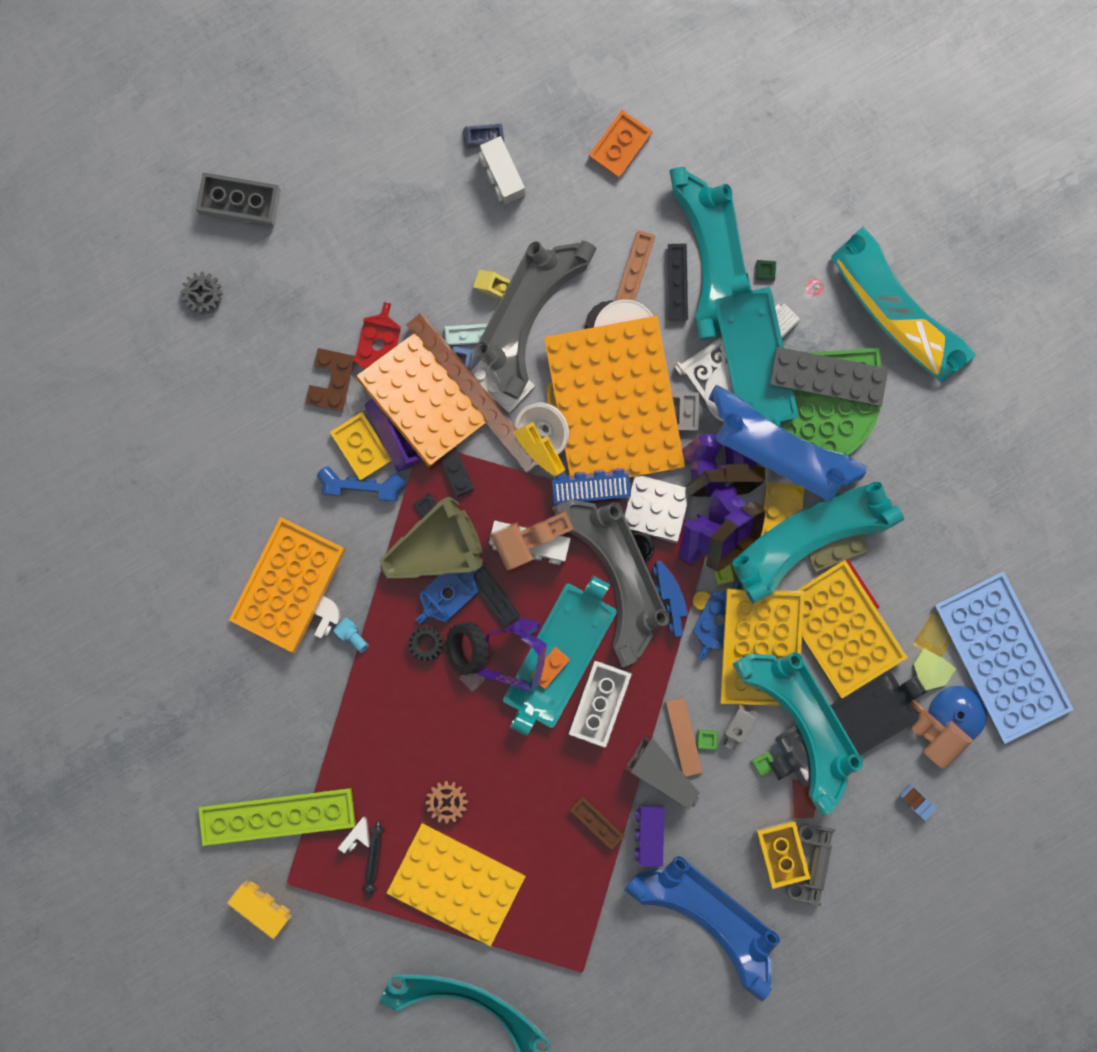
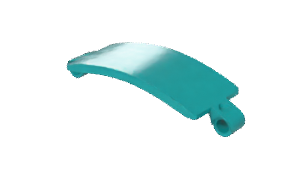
(750, 339)
(576, 630)

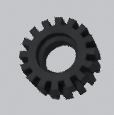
(414, 646)

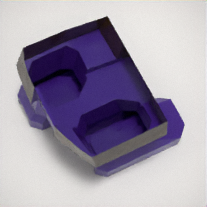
(707, 476)
(726, 532)

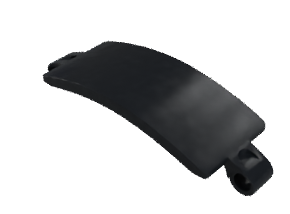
(867, 716)

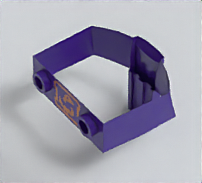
(523, 628)

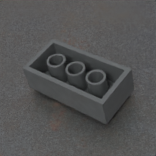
(238, 199)

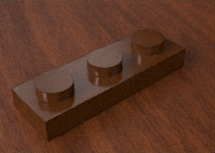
(597, 822)

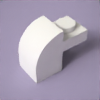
(330, 612)

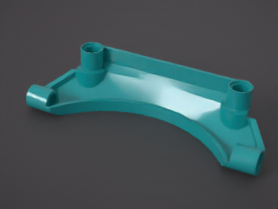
(717, 234)
(827, 743)

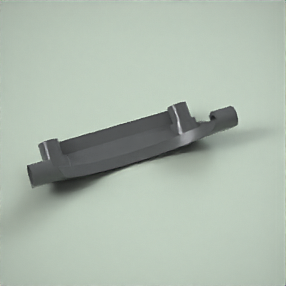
(532, 284)
(636, 596)

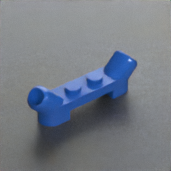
(333, 485)

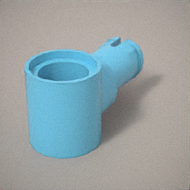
(348, 632)

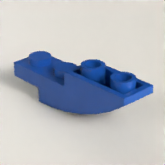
(669, 589)

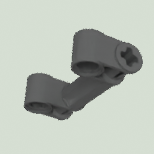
(811, 892)

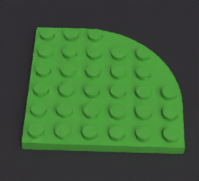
(833, 421)

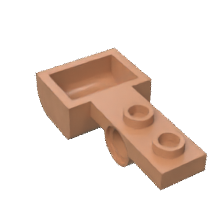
(515, 544)
(945, 742)

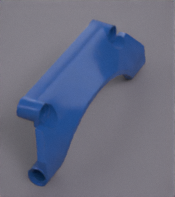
(781, 451)
(735, 928)

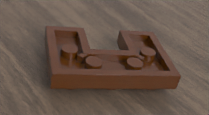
(341, 367)

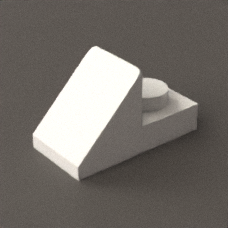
(359, 832)

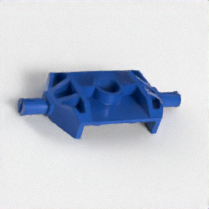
(440, 607)
(705, 629)

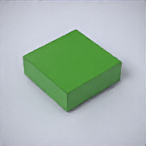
(707, 739)
(761, 764)

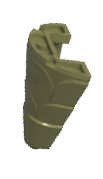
(435, 545)

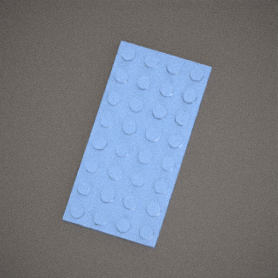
(1003, 657)

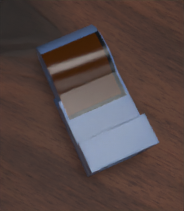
(917, 802)

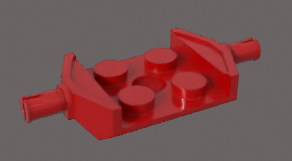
(377, 328)

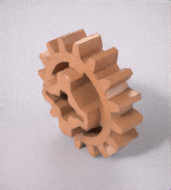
(453, 808)

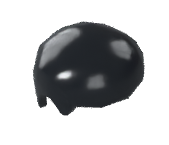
(645, 545)

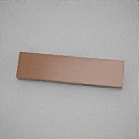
(636, 266)
(684, 737)

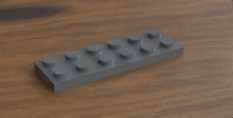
(828, 376)

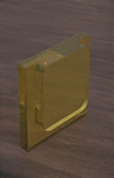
(934, 636)

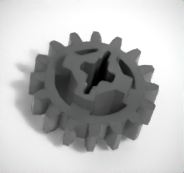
(201, 300)

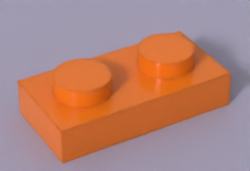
(553, 665)

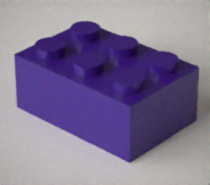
(650, 835)

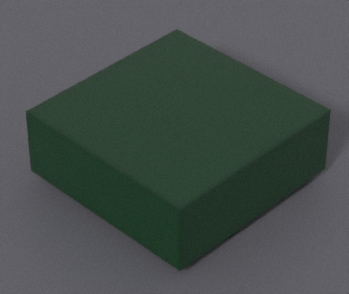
(766, 270)

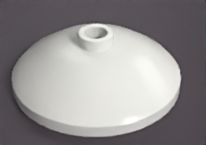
(546, 414)

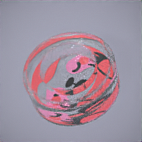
(814, 287)

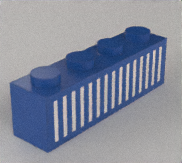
(591, 486)

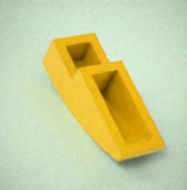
(539, 448)

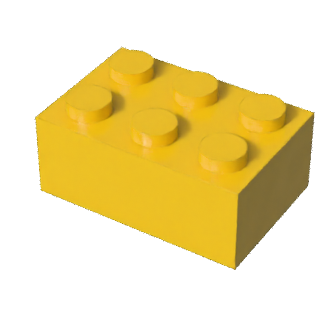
(783, 854)
(260, 908)

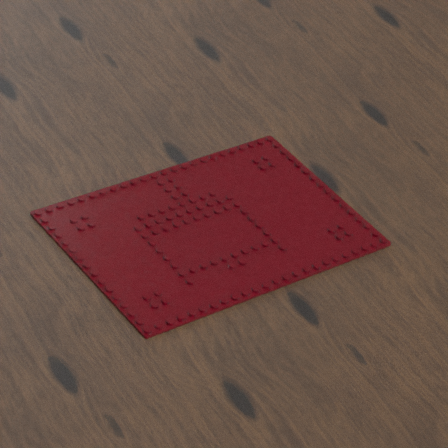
(420, 725)

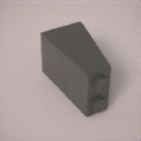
(660, 772)

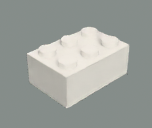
(501, 171)

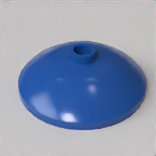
(956, 699)

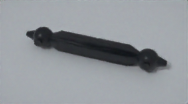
(373, 859)

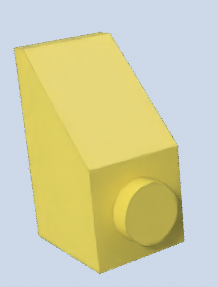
(491, 283)

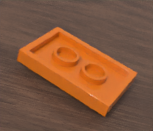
(620, 143)

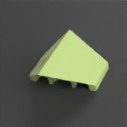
(933, 670)

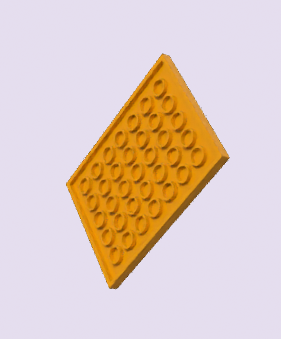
(615, 398)

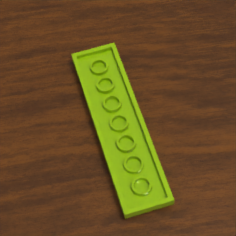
(277, 817)

